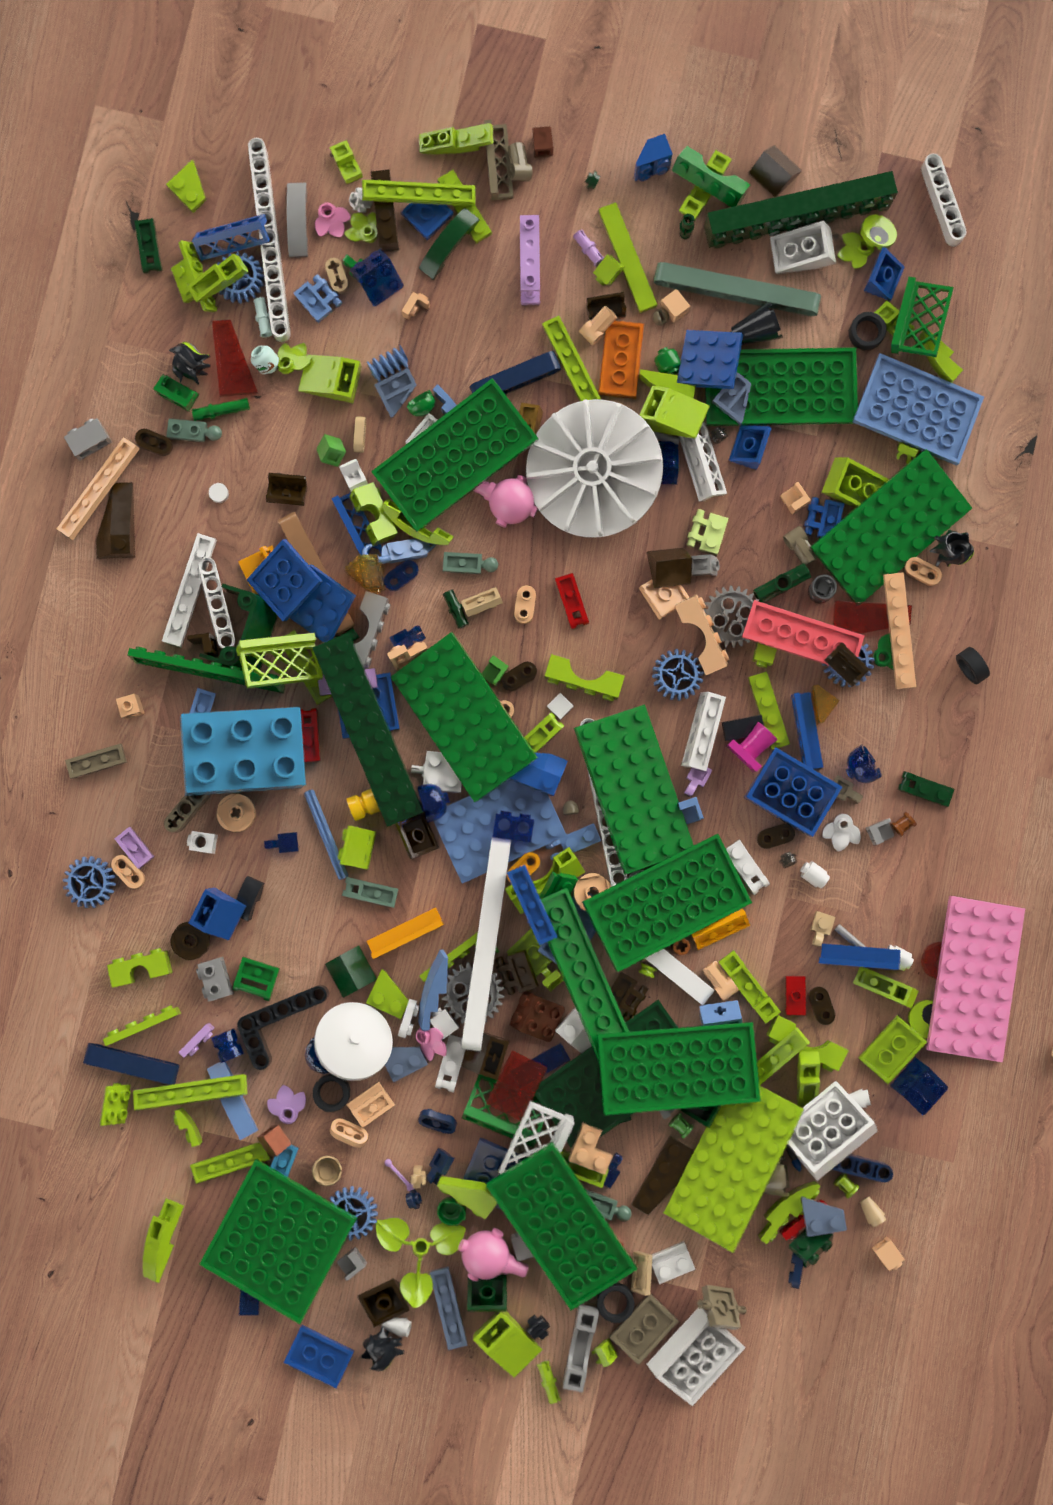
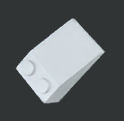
(803, 248)

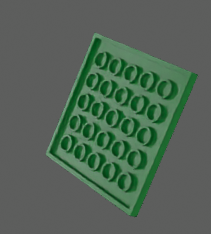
(278, 1241)

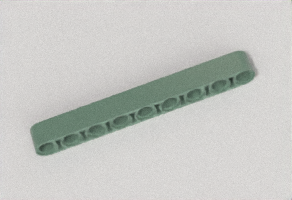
(737, 289)

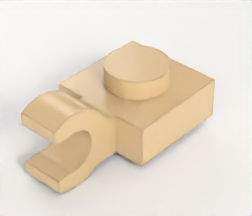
(822, 925)
(418, 1177)

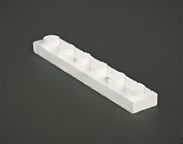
(188, 591)

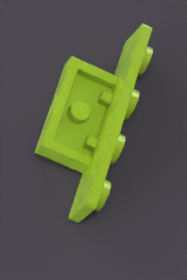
(188, 271)

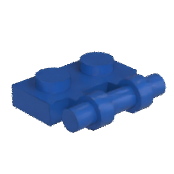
(830, 516)

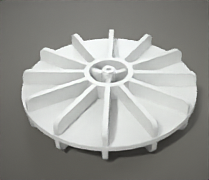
(594, 468)

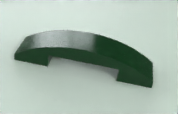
(447, 241)

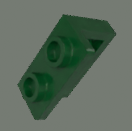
(811, 1247)

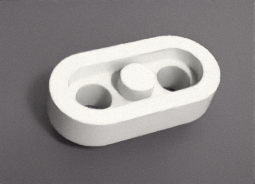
(406, 1026)

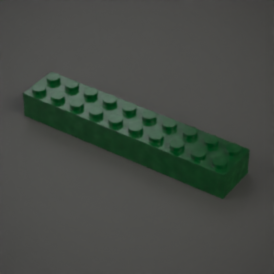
(800, 209)
(368, 729)

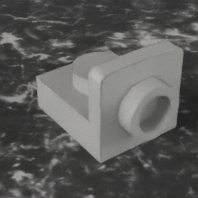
(705, 565)

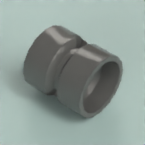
(822, 589)

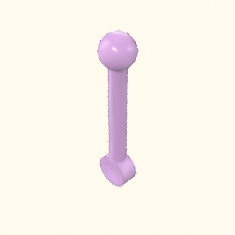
(388, 1163)

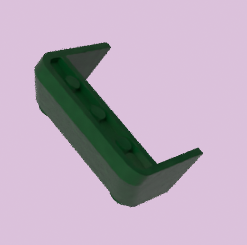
(259, 625)

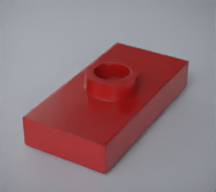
(795, 995)

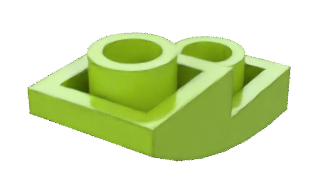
(184, 1120)

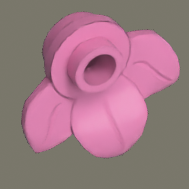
(332, 223)
(431, 1042)

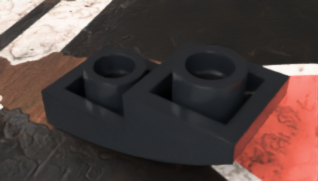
(740, 728)
(250, 894)

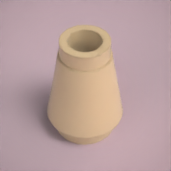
(873, 1213)

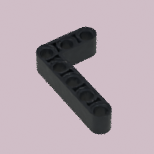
(275, 1015)

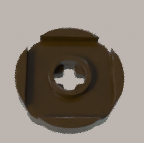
(184, 950)

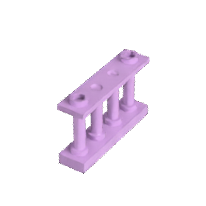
(530, 259)

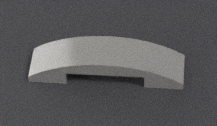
(297, 220)

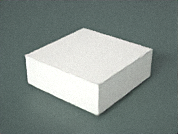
(560, 706)

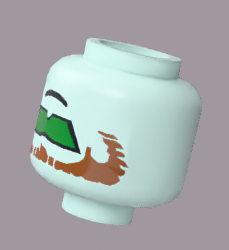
(264, 359)

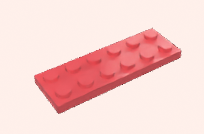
(797, 633)

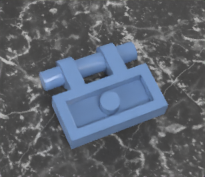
(313, 302)

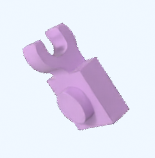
(696, 778)

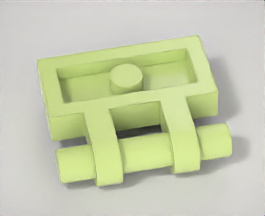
(713, 532)

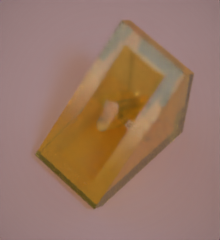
(823, 703)

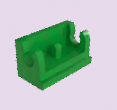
(176, 392)

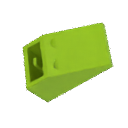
(331, 377)
(673, 412)
(357, 847)
(506, 1342)

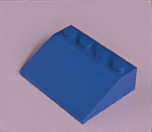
(793, 792)

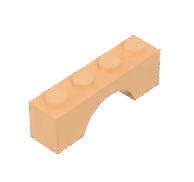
(692, 611)

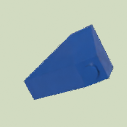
(543, 773)

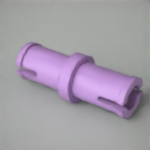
(588, 247)

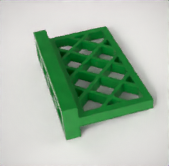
(906, 311)
(495, 1123)

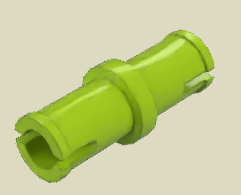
(549, 1382)

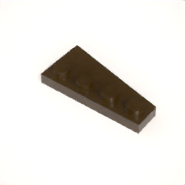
(663, 1175)

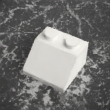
(574, 1032)

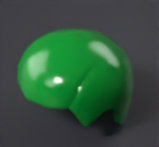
(421, 404)
(451, 1212)

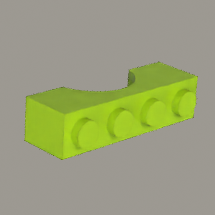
(560, 672)
(563, 862)
(829, 1053)

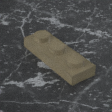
(96, 761)

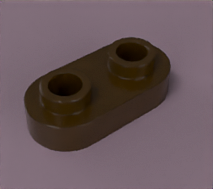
(154, 442)
(519, 676)
(776, 836)
(822, 1005)

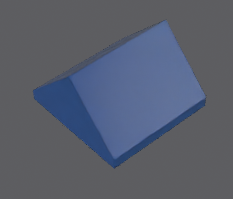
(884, 275)
(750, 445)

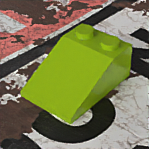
(851, 482)

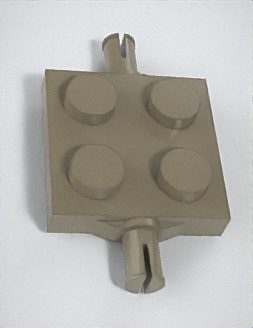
(721, 1307)

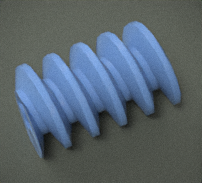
(388, 364)

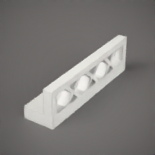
(698, 466)
(703, 731)

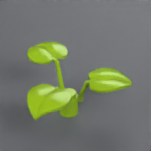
(394, 1231)

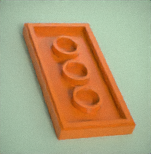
(621, 359)

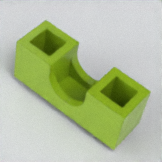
(369, 499)
(122, 971)

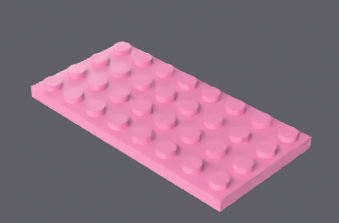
(975, 979)

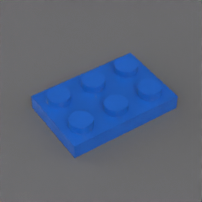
(319, 1356)

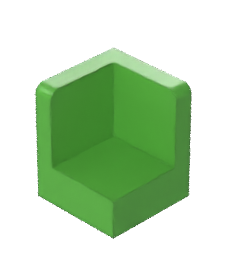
(331, 450)
(494, 671)

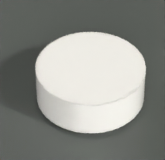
(218, 493)

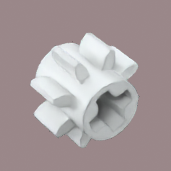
(356, 201)

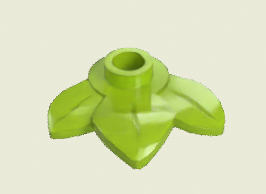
(361, 226)
(853, 250)
(294, 356)

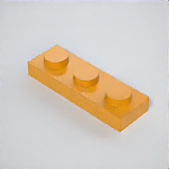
(721, 929)

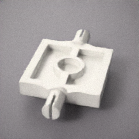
(438, 772)

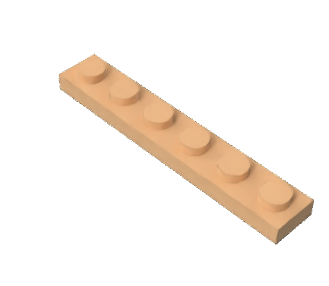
(98, 488)
(899, 630)

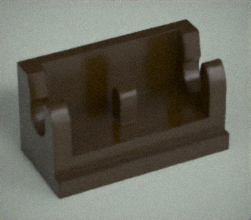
(613, 301)
(847, 664)

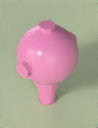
(509, 500)
(488, 1255)

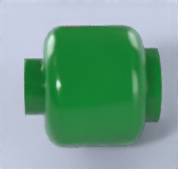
(667, 361)

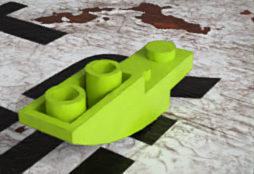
(456, 141)
(779, 1212)
(157, 1245)

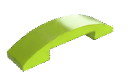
(698, 198)
(437, 537)
(749, 987)

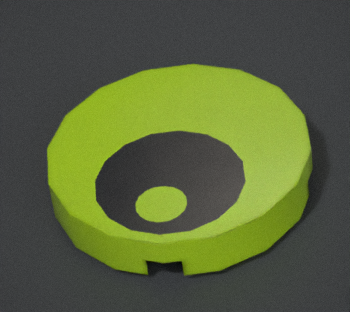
(878, 231)
(920, 1017)

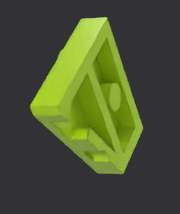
(188, 187)
(388, 996)

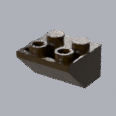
(490, 1058)

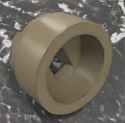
(657, 319)
(570, 807)

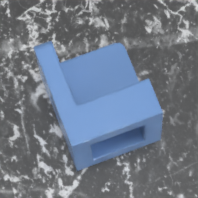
(691, 810)

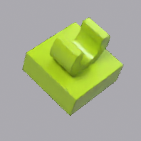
(905, 449)
(552, 979)
(605, 1353)

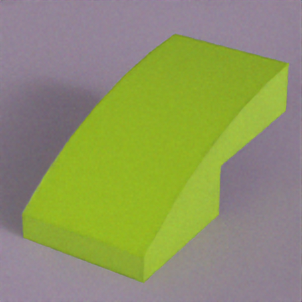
(346, 162)
(890, 316)

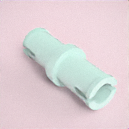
(262, 317)

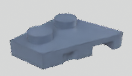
(396, 390)
(734, 401)
(405, 1061)
(822, 1218)

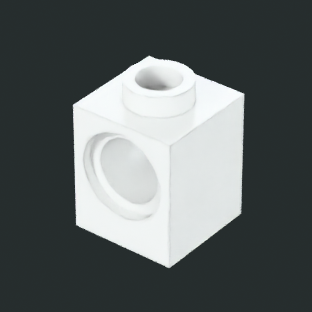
(211, 841)
(444, 1022)

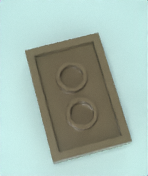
(644, 1328)

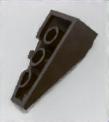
(117, 530)

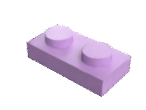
(134, 847)
(192, 1046)

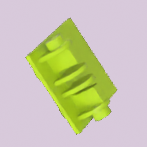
(115, 1104)

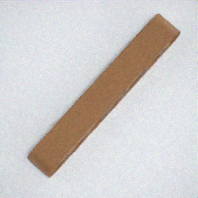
(301, 543)

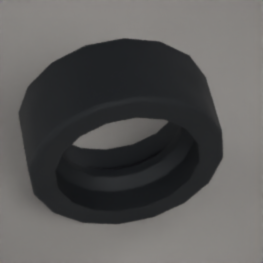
(872, 317)
(973, 665)
(331, 1107)
(616, 1318)

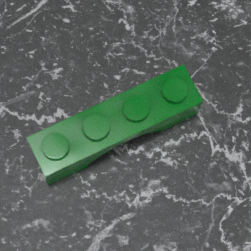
(727, 189)

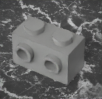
(87, 439)
(215, 979)

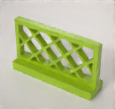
(278, 644)

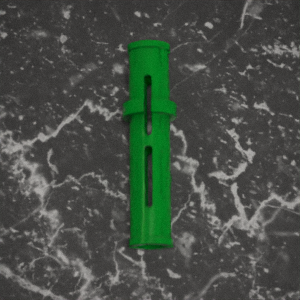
(212, 411)

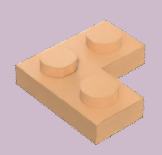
(401, 656)
(584, 1150)

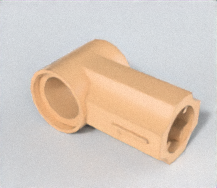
(595, 328)
(722, 984)

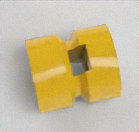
(364, 804)

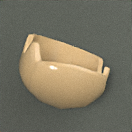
(327, 1170)

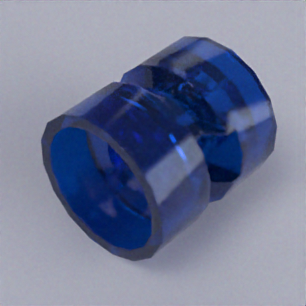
(227, 1045)

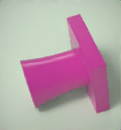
(754, 744)

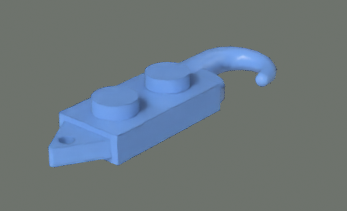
(402, 550)

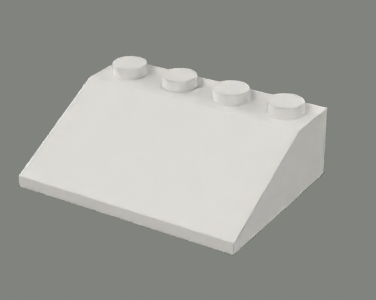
(830, 1130)
(695, 1357)

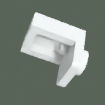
(353, 474)

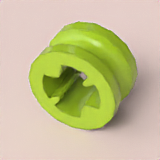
(647, 970)

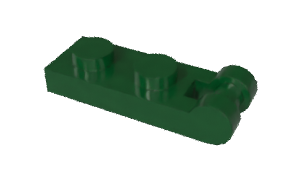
(148, 245)
(926, 789)

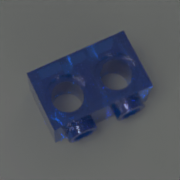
(512, 832)

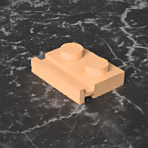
(370, 1104)

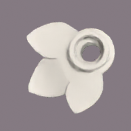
(842, 835)

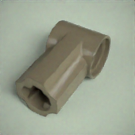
(519, 168)
(798, 542)

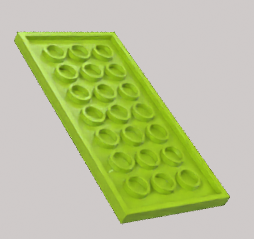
(733, 1167)

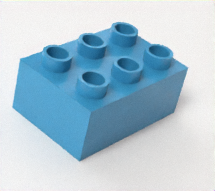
(242, 751)

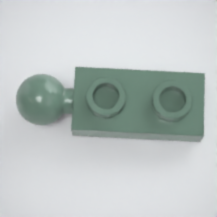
(192, 431)
(468, 563)
(608, 1207)

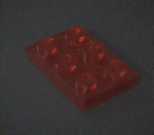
(516, 1085)

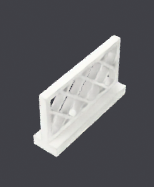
(559, 1137)

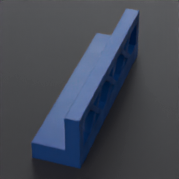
(231, 230)
(349, 525)
(806, 730)
(532, 904)
(860, 956)

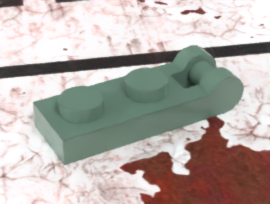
(371, 892)

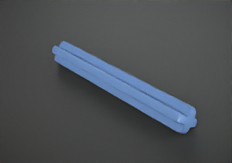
(325, 833)

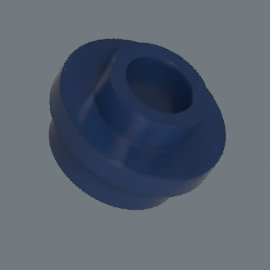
(413, 1199)

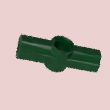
(792, 578)

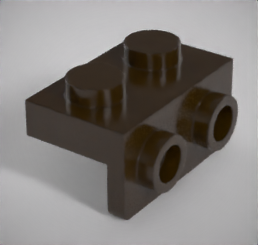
(286, 489)

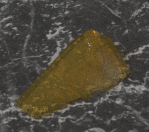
(367, 572)

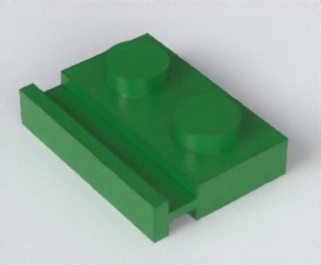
(558, 882)

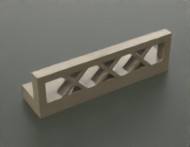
(492, 166)

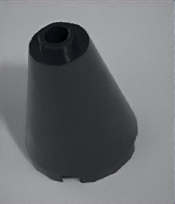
(759, 326)

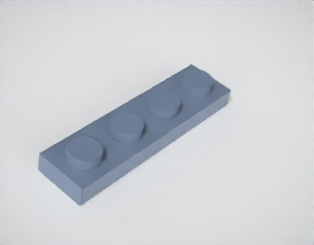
(448, 1308)

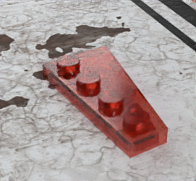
(232, 368)
(862, 616)

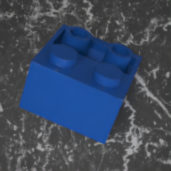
(654, 158)
(217, 913)

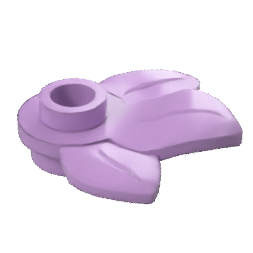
(287, 1102)

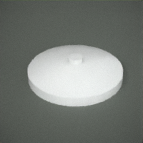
(353, 1041)

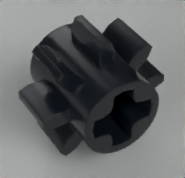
(538, 1327)

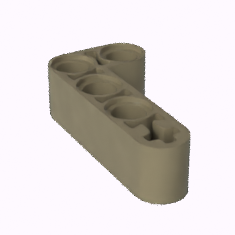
(195, 805)

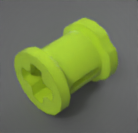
(846, 1185)

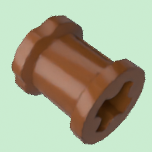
(903, 824)
(685, 949)

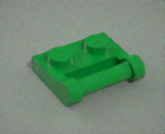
(259, 973)

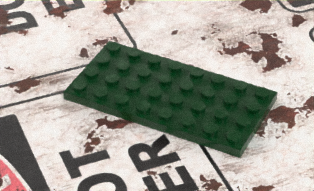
(577, 1085)

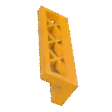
(405, 932)

